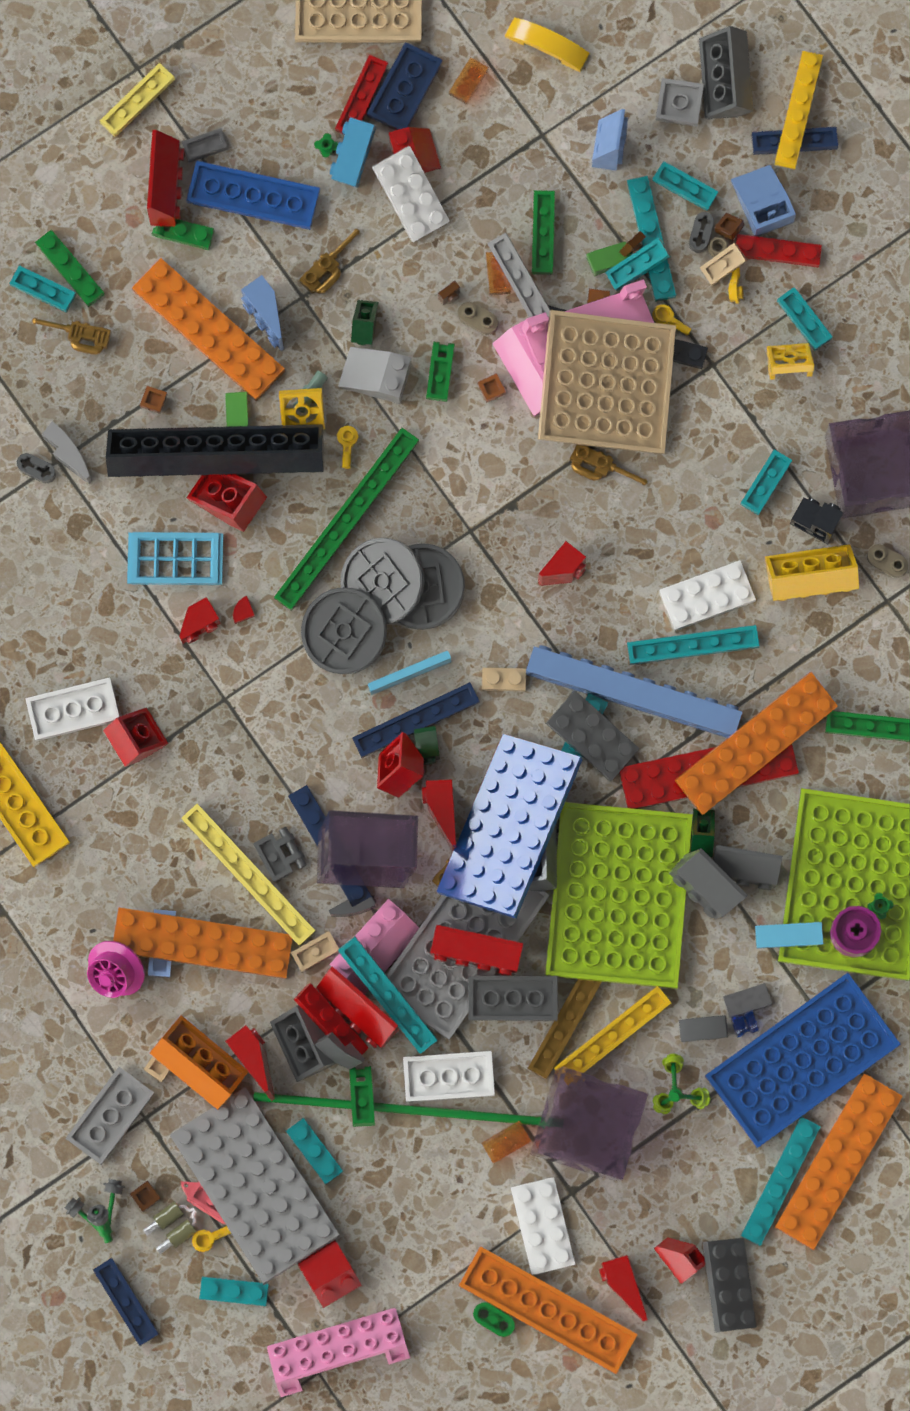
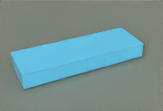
(789, 935)

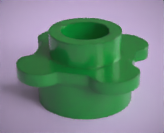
(320, 144)
(886, 905)

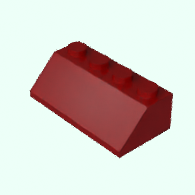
(164, 180)
(476, 949)
(357, 1008)

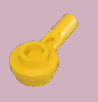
(735, 291)
(664, 315)
(347, 437)
(204, 1239)

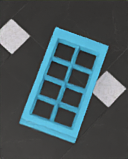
(134, 558)

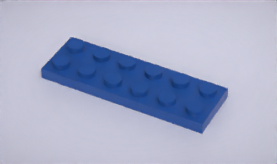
(253, 195)

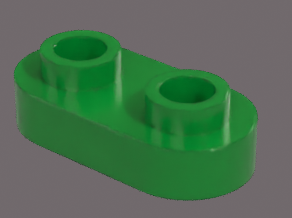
(493, 1320)

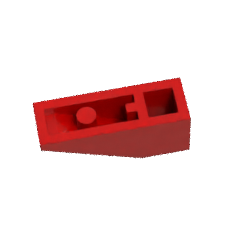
(622, 1281)

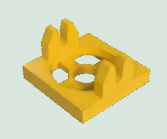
(778, 353)
(315, 394)

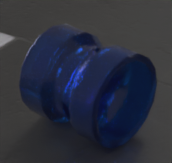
(739, 1024)

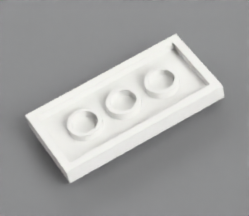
(410, 194)
(707, 595)
(72, 709)
(448, 1076)
(542, 1226)

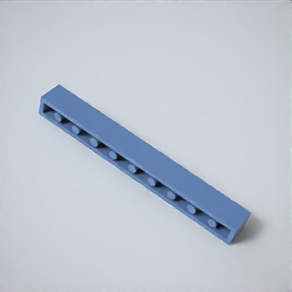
(633, 692)

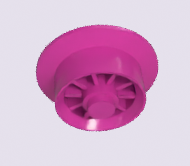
(114, 969)

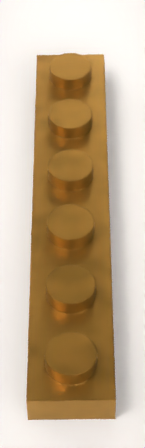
(564, 1027)

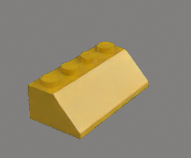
(812, 572)

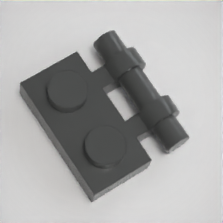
(273, 857)

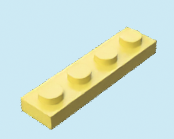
(137, 100)

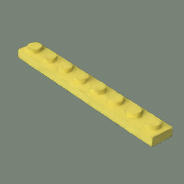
(248, 875)

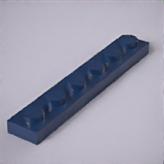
(417, 718)
(313, 819)

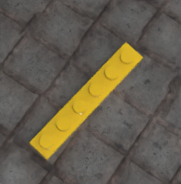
(798, 110)
(616, 1031)

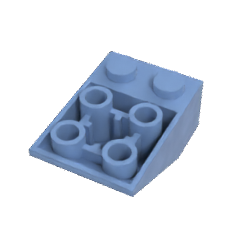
(610, 141)
(763, 200)
(261, 301)

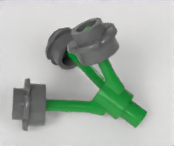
(97, 1215)

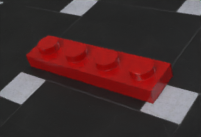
(363, 91)
(779, 250)
(327, 1017)

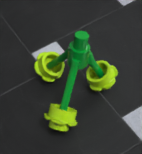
(664, 1102)

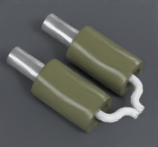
(178, 1234)

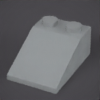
(376, 373)

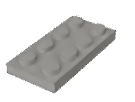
(110, 1115)

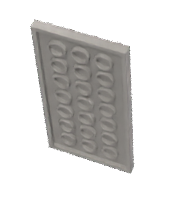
(441, 988)
(254, 1186)

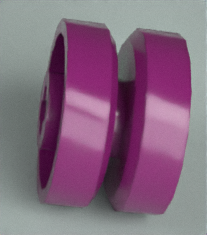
(855, 918)

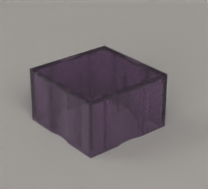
(870, 463)
(367, 849)
(588, 1124)

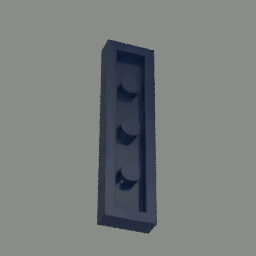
(813, 140)
(125, 1302)

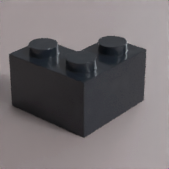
(817, 520)

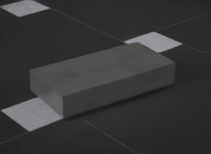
(205, 145)
(747, 1000)

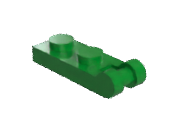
(187, 234)
(440, 372)
(362, 1097)

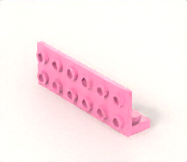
(627, 305)
(336, 1347)

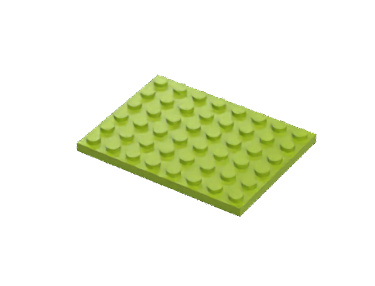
(840, 859)
(614, 896)

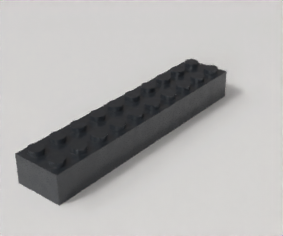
(215, 450)

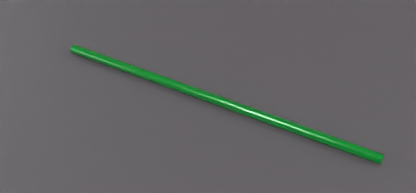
(401, 1109)

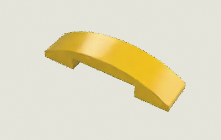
(547, 42)

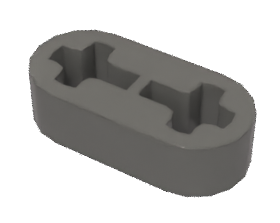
(696, 231)
(33, 472)

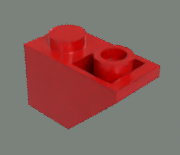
(198, 619)
(680, 1257)

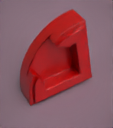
(242, 610)

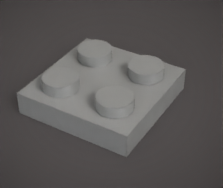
(679, 102)

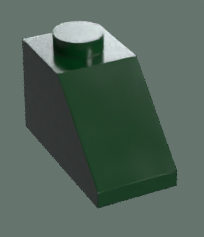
(364, 322)
(427, 744)
(703, 831)

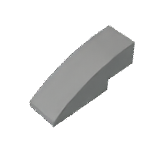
(66, 451)

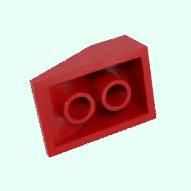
(228, 498)
(440, 804)
(249, 1050)

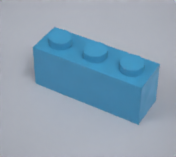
(352, 152)

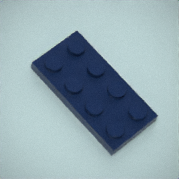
(404, 87)

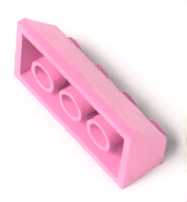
(521, 365)
(384, 938)

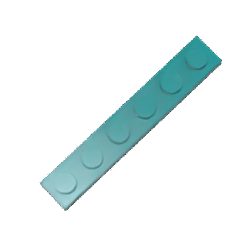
(648, 224)
(693, 645)
(387, 994)
(780, 1181)

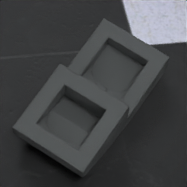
(346, 910)
(703, 1028)
(343, 1055)

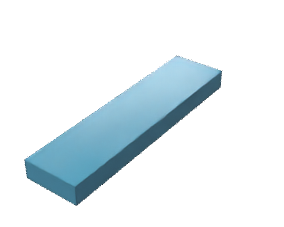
(409, 672)

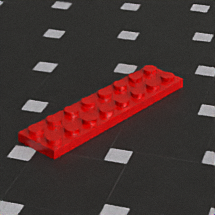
(655, 784)

